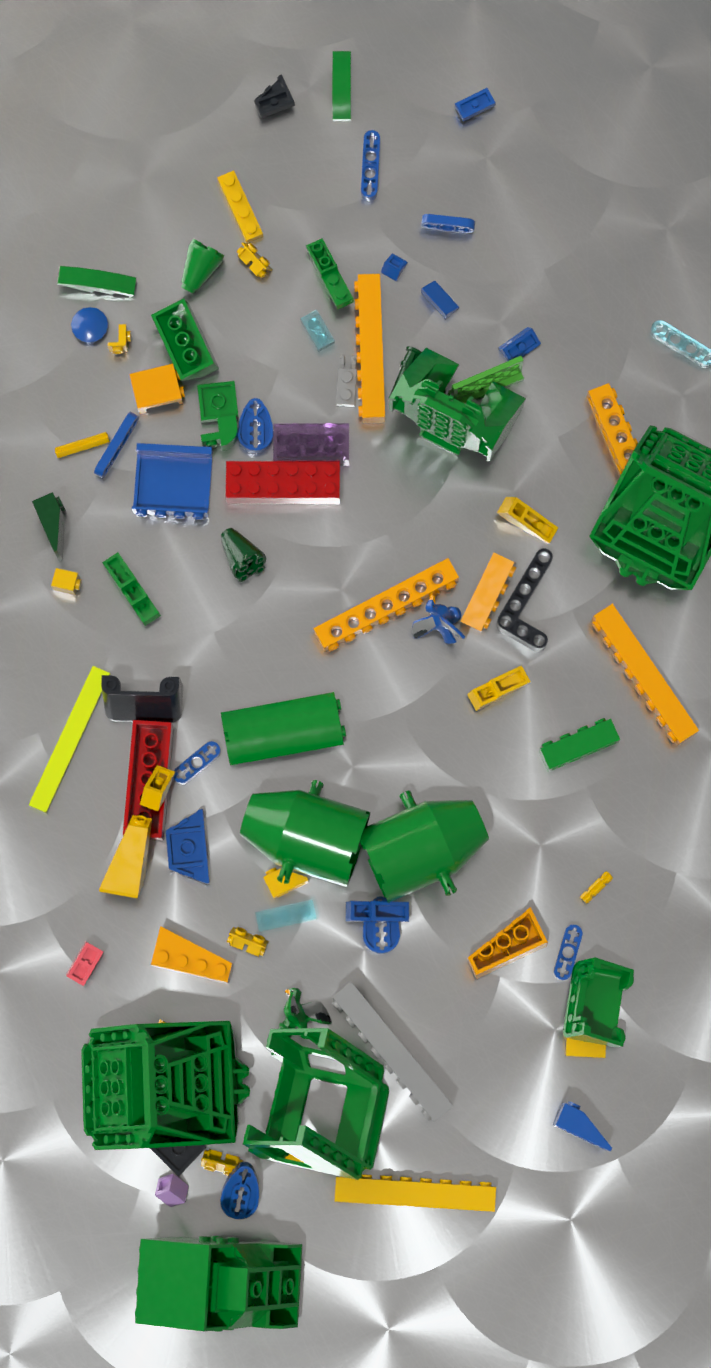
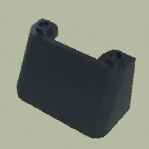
(143, 705)

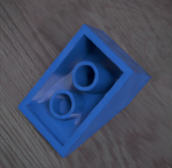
(578, 1124)

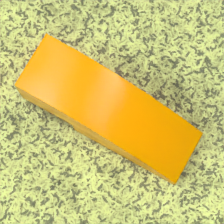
(498, 688)

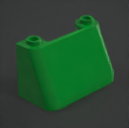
(596, 1002)

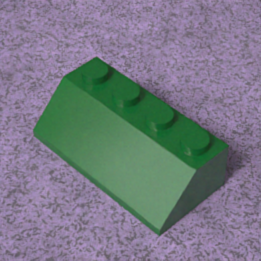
(184, 341)

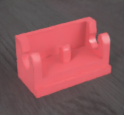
(84, 963)

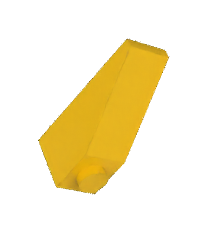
(527, 519)

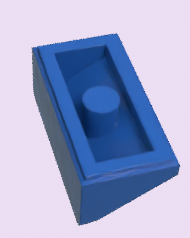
(439, 299)
(520, 344)

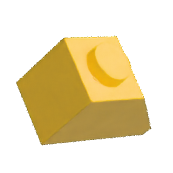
(157, 788)
(279, 889)

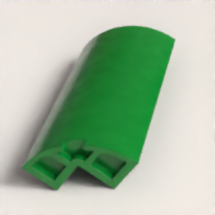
(283, 728)

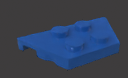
(188, 848)

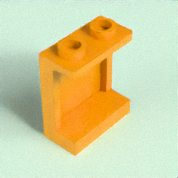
(156, 387)

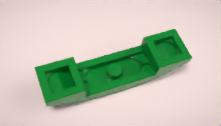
(341, 85)

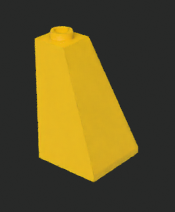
(129, 863)

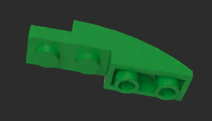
(329, 274)

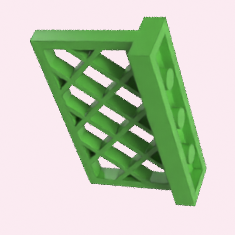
(477, 385)

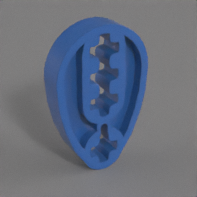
(245, 429)
(370, 930)
(250, 1195)

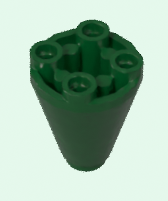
(242, 555)

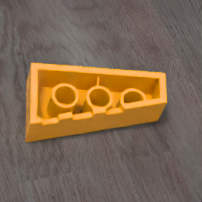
(488, 591)
(509, 945)
(183, 956)

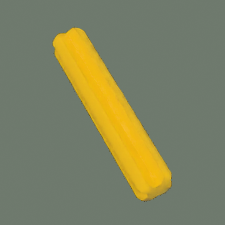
(82, 444)

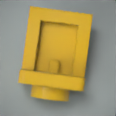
(122, 344)

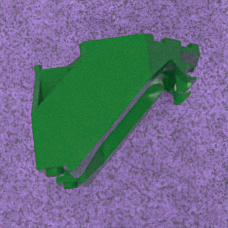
(447, 421)

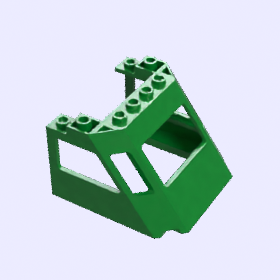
(360, 1117)

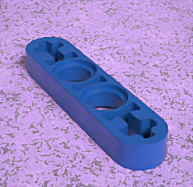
(370, 165)
(116, 444)

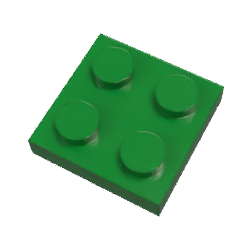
(217, 400)

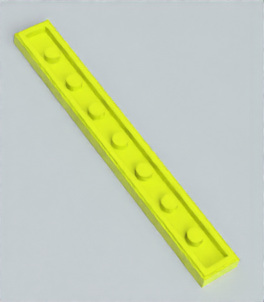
(68, 741)

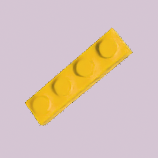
(240, 206)

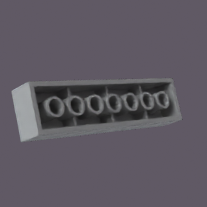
(392, 1051)

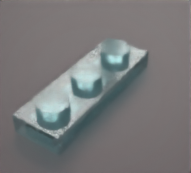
(285, 915)

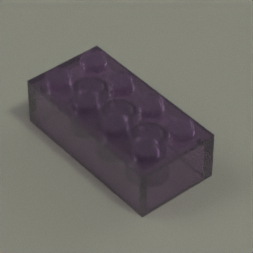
(311, 442)

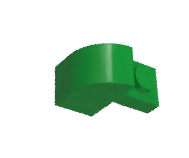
(226, 436)

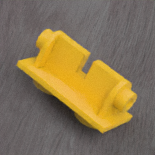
(259, 264)
(239, 937)
(212, 1161)

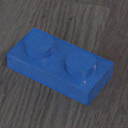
(475, 104)

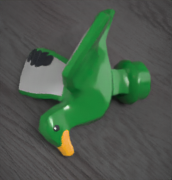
(299, 1014)

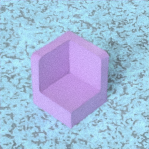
(171, 1190)

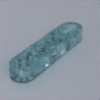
(681, 346)

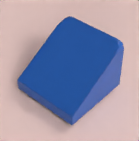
(393, 266)

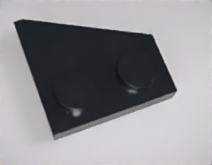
(274, 99)

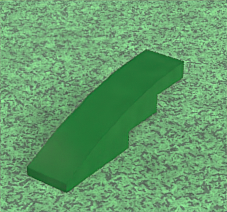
(96, 280)
(131, 589)

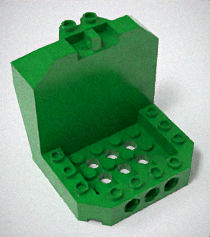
(660, 512)
(162, 1085)

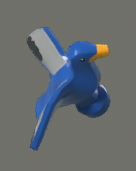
(440, 619)

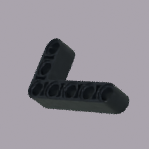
(521, 599)

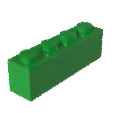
(579, 745)

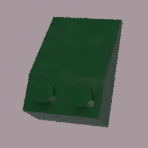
(50, 512)

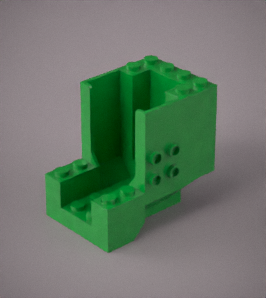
(218, 1283)

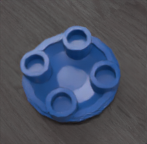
(89, 325)

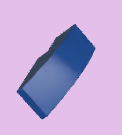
(377, 911)

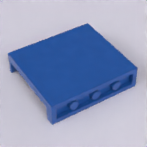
(173, 481)

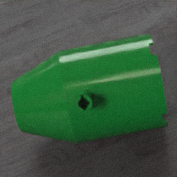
(305, 833)
(423, 845)

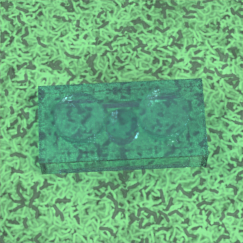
(317, 330)

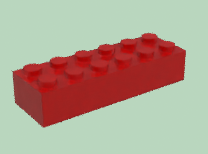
(283, 482)
(149, 747)

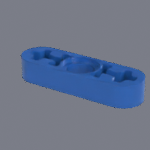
(448, 223)
(204, 749)
(558, 965)

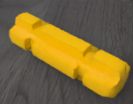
(596, 887)

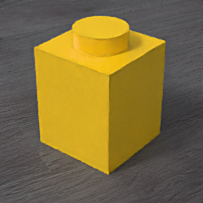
(66, 581)

